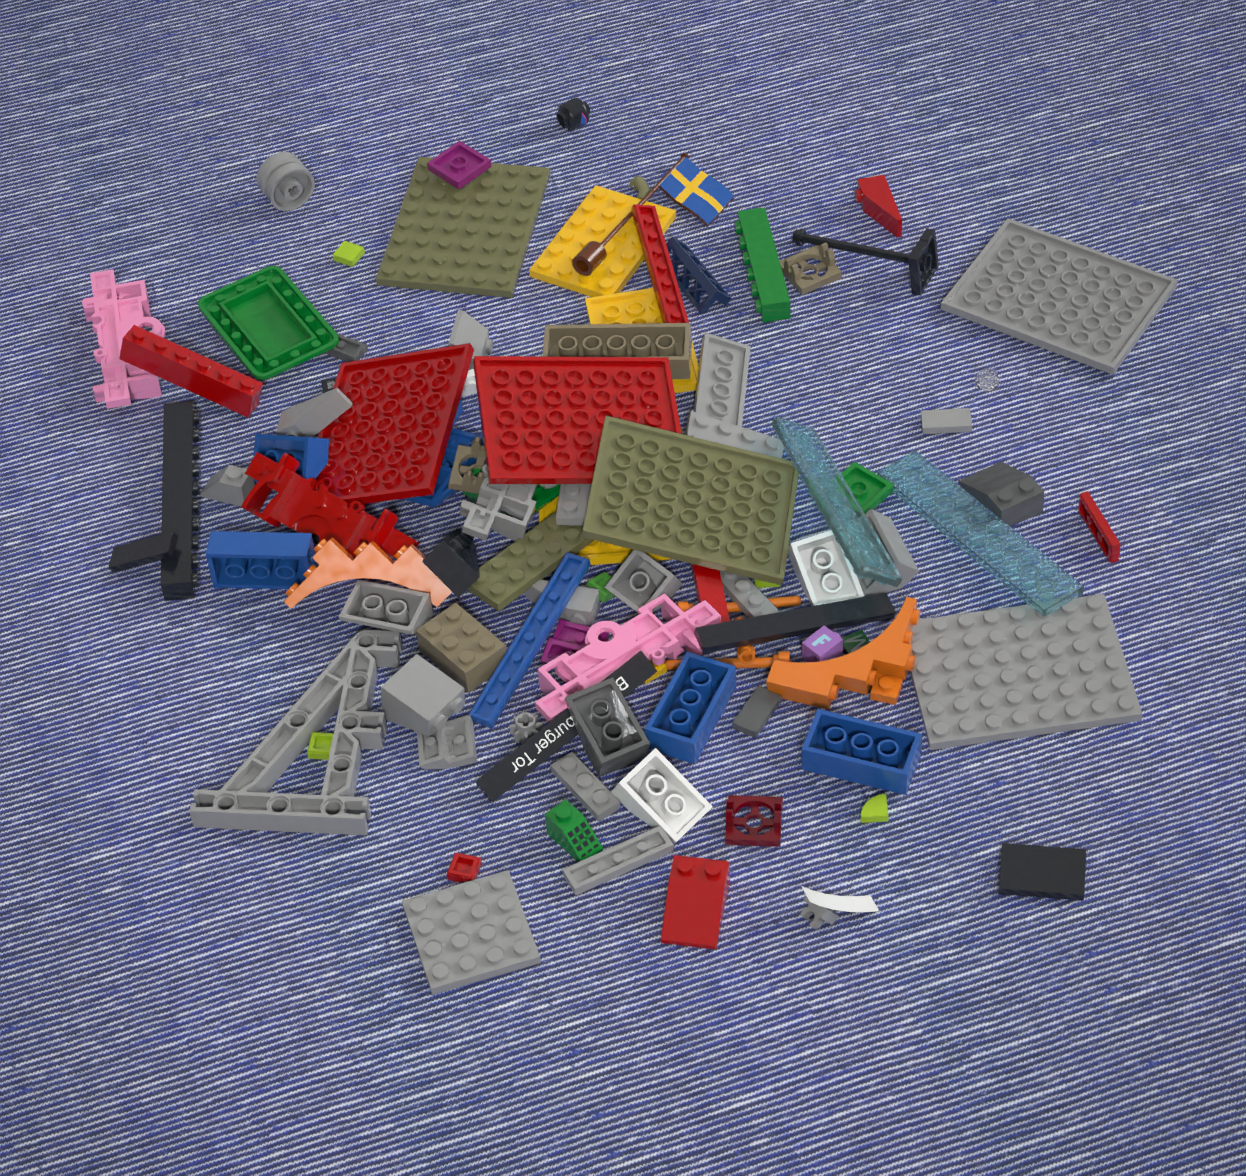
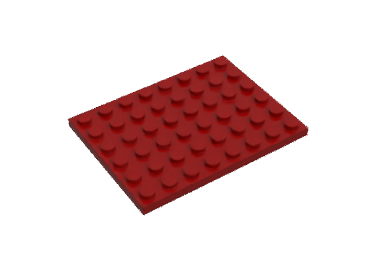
(549, 412)
(397, 424)

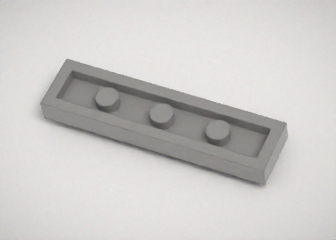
(746, 595)
(618, 860)

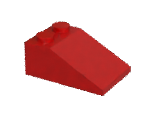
(695, 902)

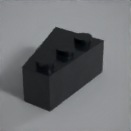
(455, 562)

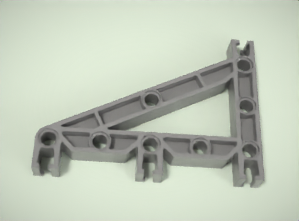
(343, 685)

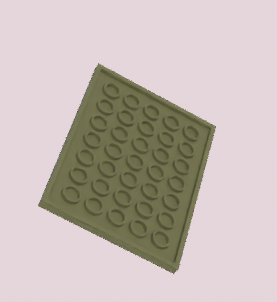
(464, 236)
(691, 500)

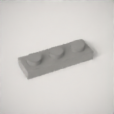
(585, 786)

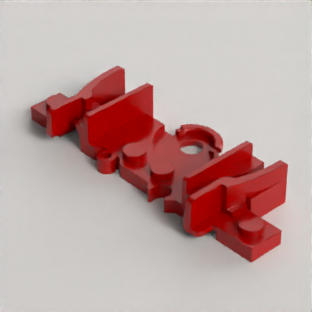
(317, 511)

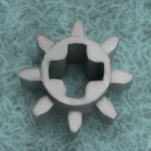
(525, 726)

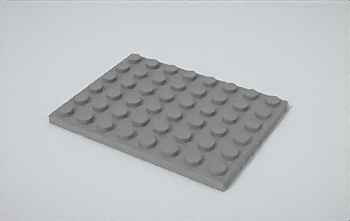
(1060, 295)
(1020, 673)

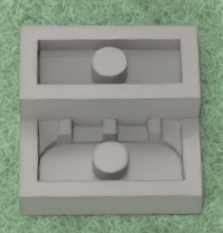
(449, 746)

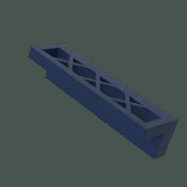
(700, 273)

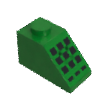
(572, 831)

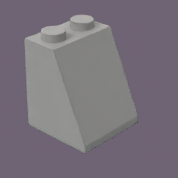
(421, 697)

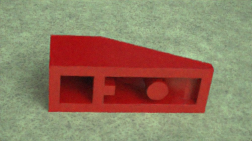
(878, 203)

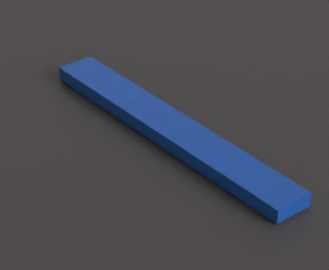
(529, 640)

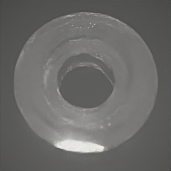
(987, 379)

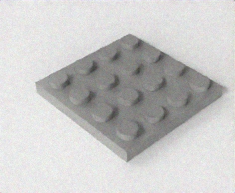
(470, 932)

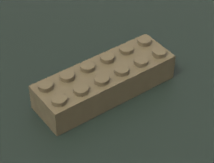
(623, 340)

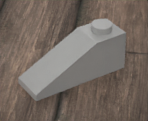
(313, 415)
(581, 608)

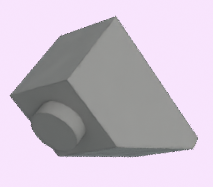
(229, 486)

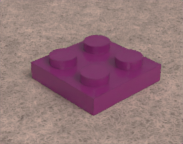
(459, 165)

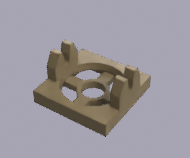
(808, 283)
(468, 482)

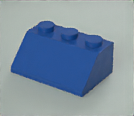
(309, 451)

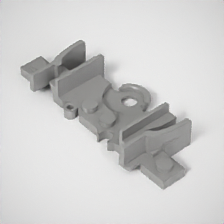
(493, 498)

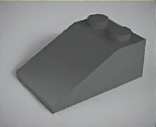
(1006, 492)
(607, 727)

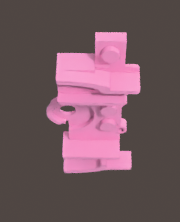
(116, 311)
(602, 658)

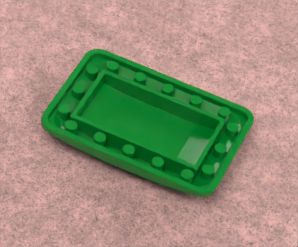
(267, 322)

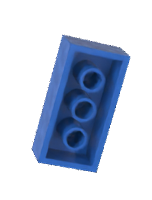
(259, 559)
(691, 707)
(861, 751)

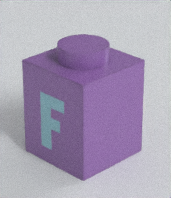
(822, 646)

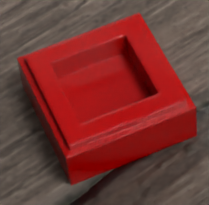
(464, 868)

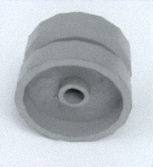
(285, 181)

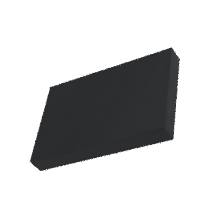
(1042, 871)

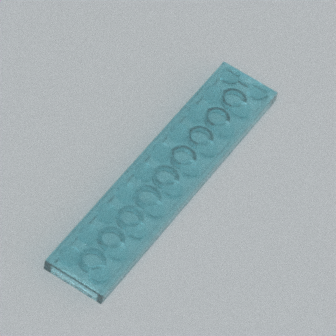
(836, 503)
(981, 534)

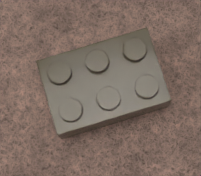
(461, 647)

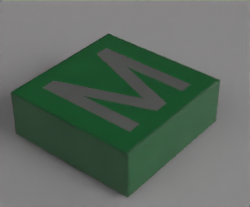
(854, 641)

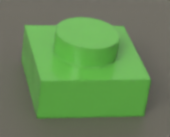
(600, 582)

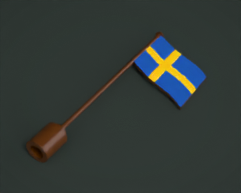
(686, 187)

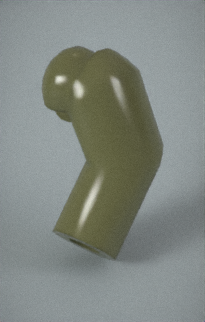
(641, 185)

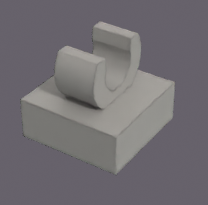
(820, 913)

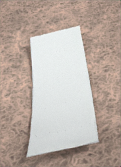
(841, 903)

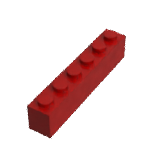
(191, 371)

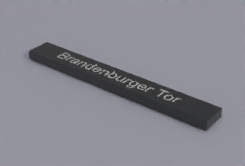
(555, 734)

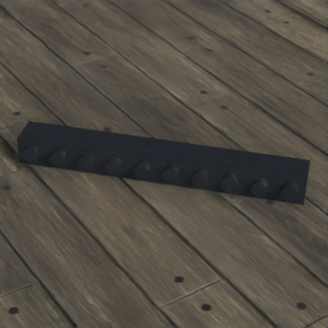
(180, 499)

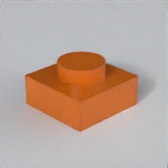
(886, 689)

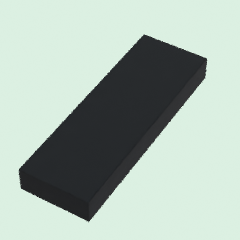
(143, 552)

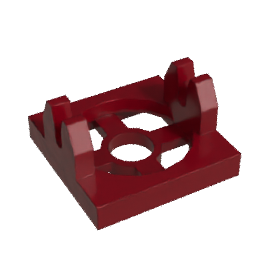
(770, 838)

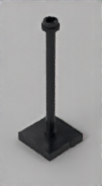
(922, 260)

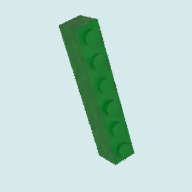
(763, 265)

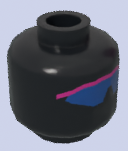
(573, 114)

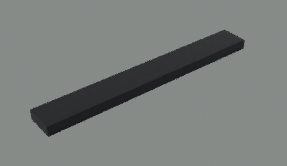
(794, 622)

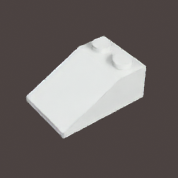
(824, 569)
(661, 796)

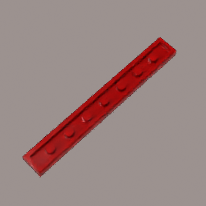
(659, 264)

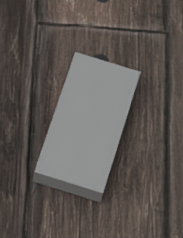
(946, 421)

